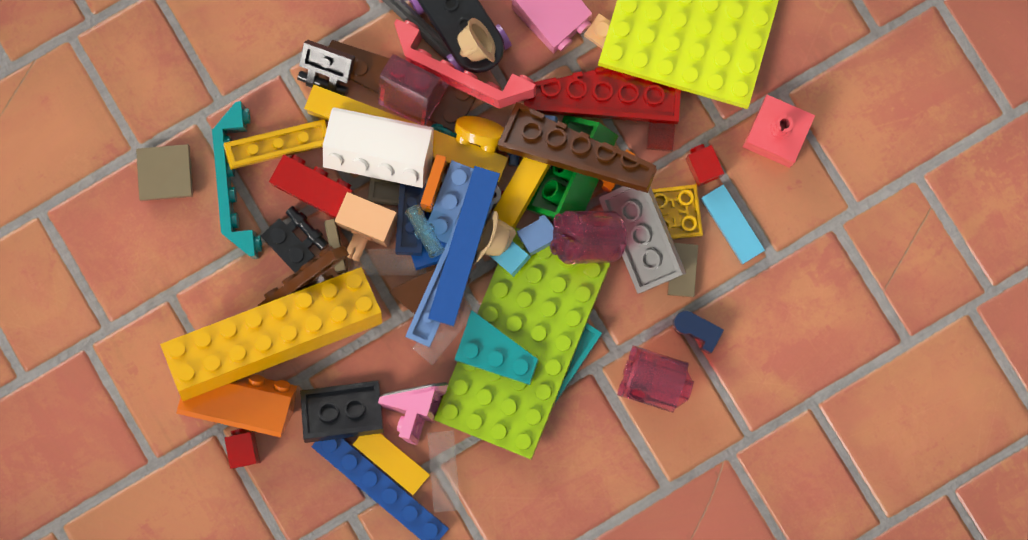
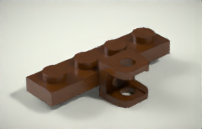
(308, 274)

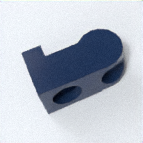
(690, 324)

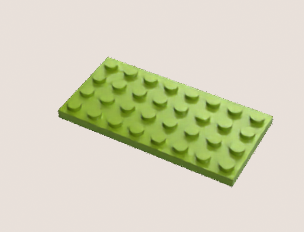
(546, 315)

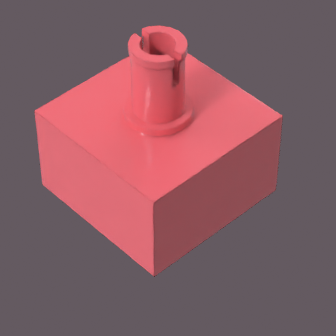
(778, 131)

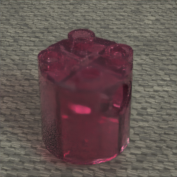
(588, 237)
(655, 380)

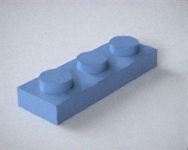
(450, 200)

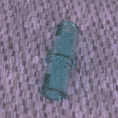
(424, 231)

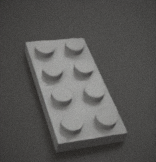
(649, 246)

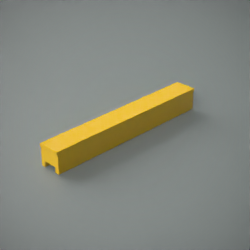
(322, 101)

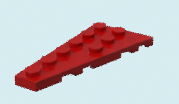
(607, 96)

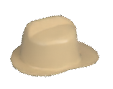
(476, 42)
(495, 237)

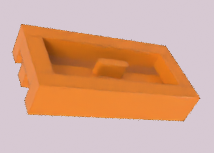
(433, 183)

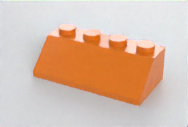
(246, 404)

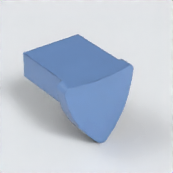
(536, 235)

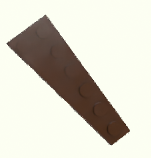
(367, 73)
(553, 143)

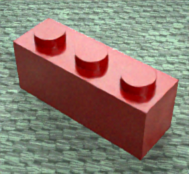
(310, 185)

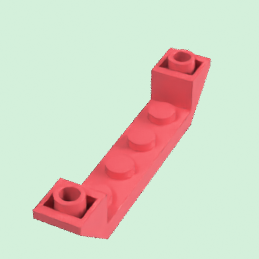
(516, 90)

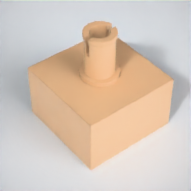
(366, 223)

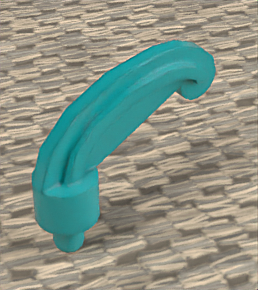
(438, 127)

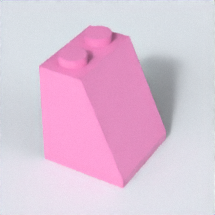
(554, 20)

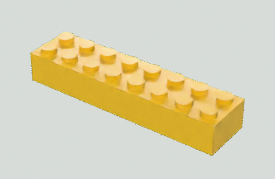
(271, 333)

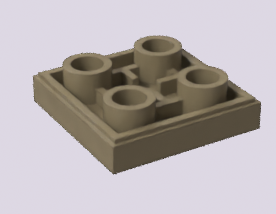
(164, 172)

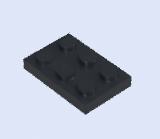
(341, 411)

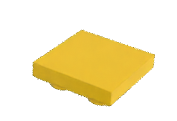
(680, 210)

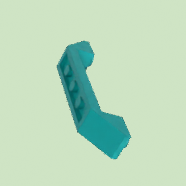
(232, 122)

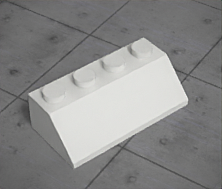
(378, 147)

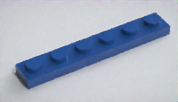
(381, 488)

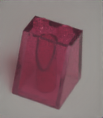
(410, 90)

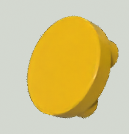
(479, 132)

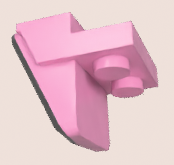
(417, 404)

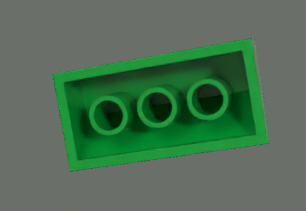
(565, 189)

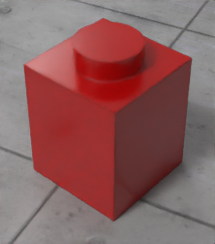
(704, 164)
(242, 448)

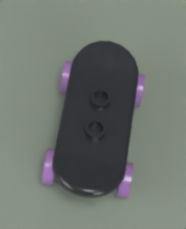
(450, 18)

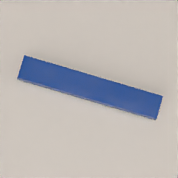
(464, 246)

